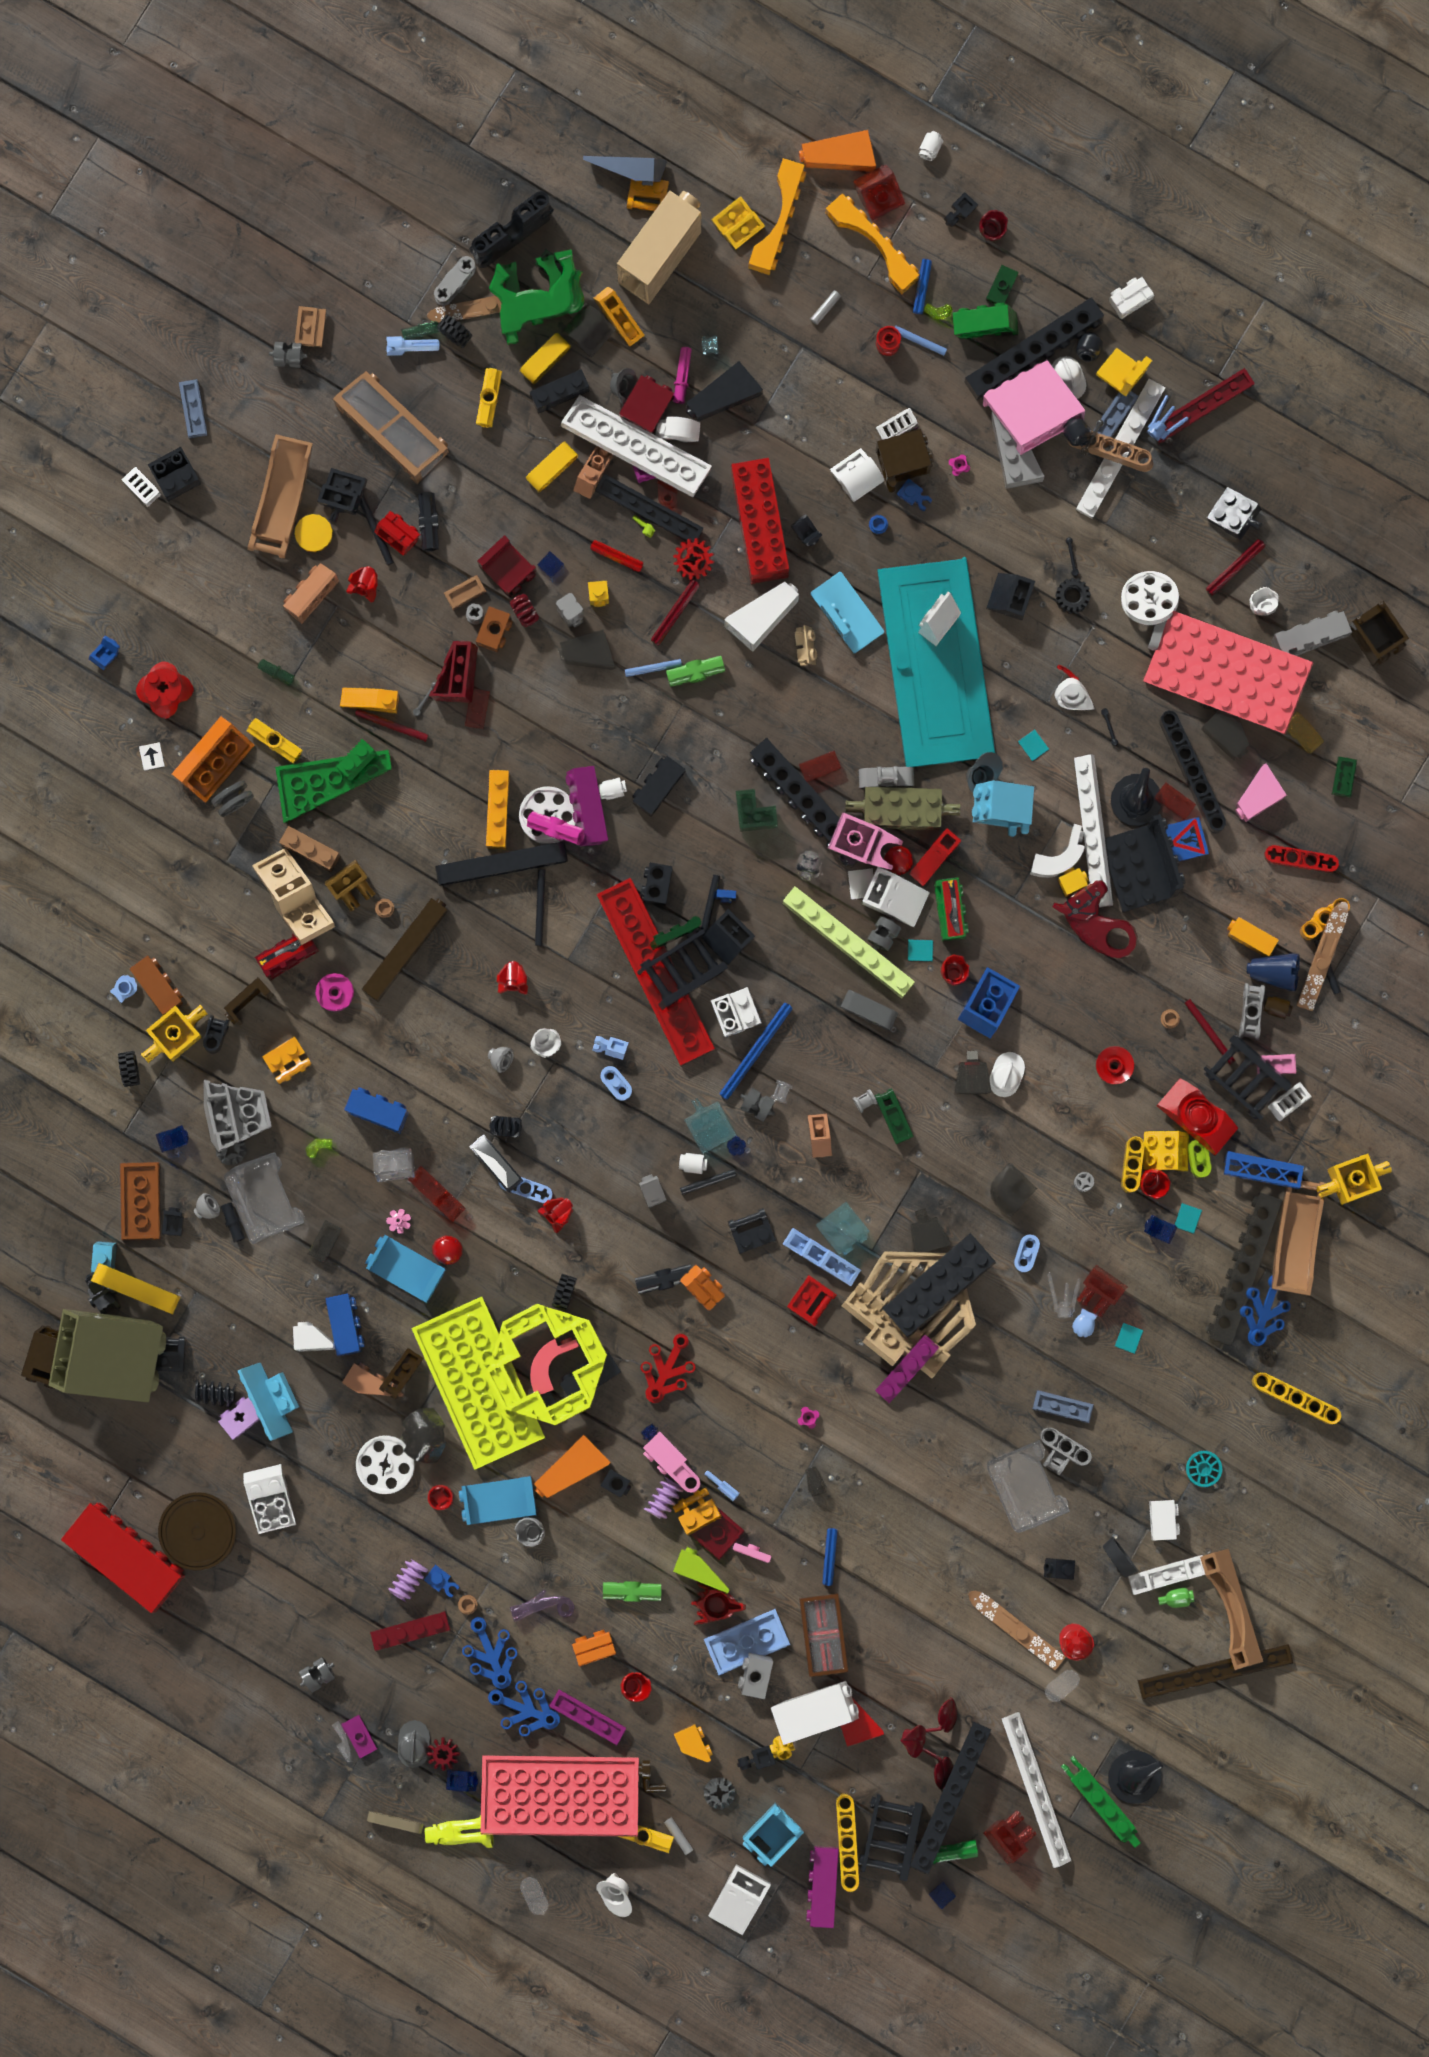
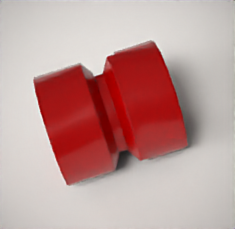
(888, 340)
(440, 1497)

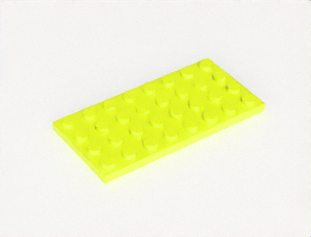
(458, 1355)

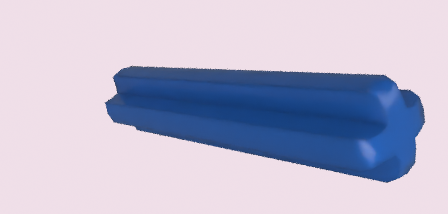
(922, 286)
(829, 1561)

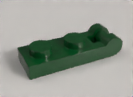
(676, 932)
(894, 1117)

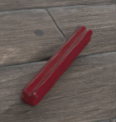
(1235, 567)
(675, 612)

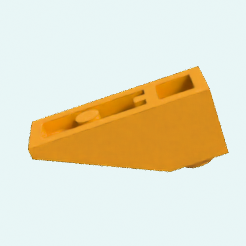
(618, 316)
(370, 699)

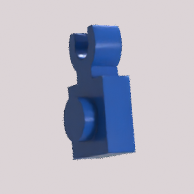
(912, 493)
(439, 1579)

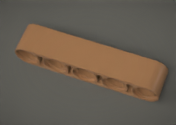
(1119, 449)

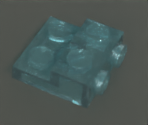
(843, 1229)

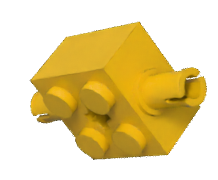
(176, 1021)
(1350, 1190)

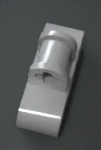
(886, 777)
(1058, 1455)

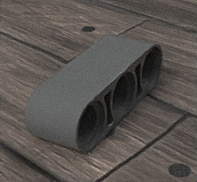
(869, 1010)

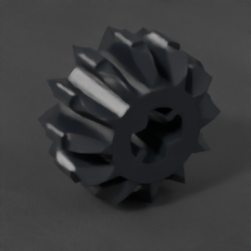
(505, 1126)

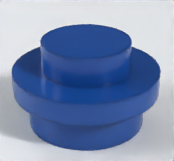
(878, 524)

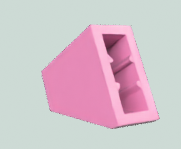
(1260, 795)

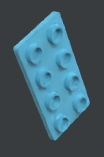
(847, 612)
(270, 1398)

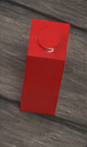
(861, 1728)

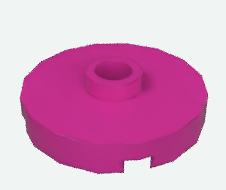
(334, 982)

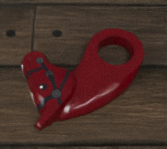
(1084, 918)

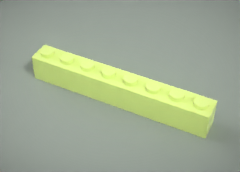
(848, 942)

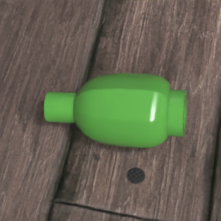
(1177, 1598)

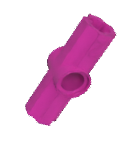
(555, 828)

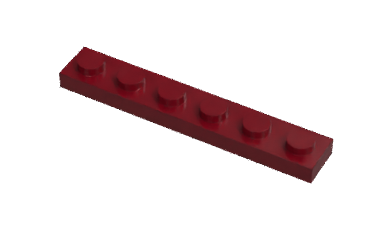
(1209, 401)

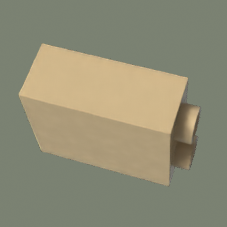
(660, 245)

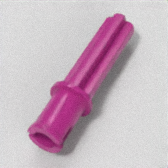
(682, 375)

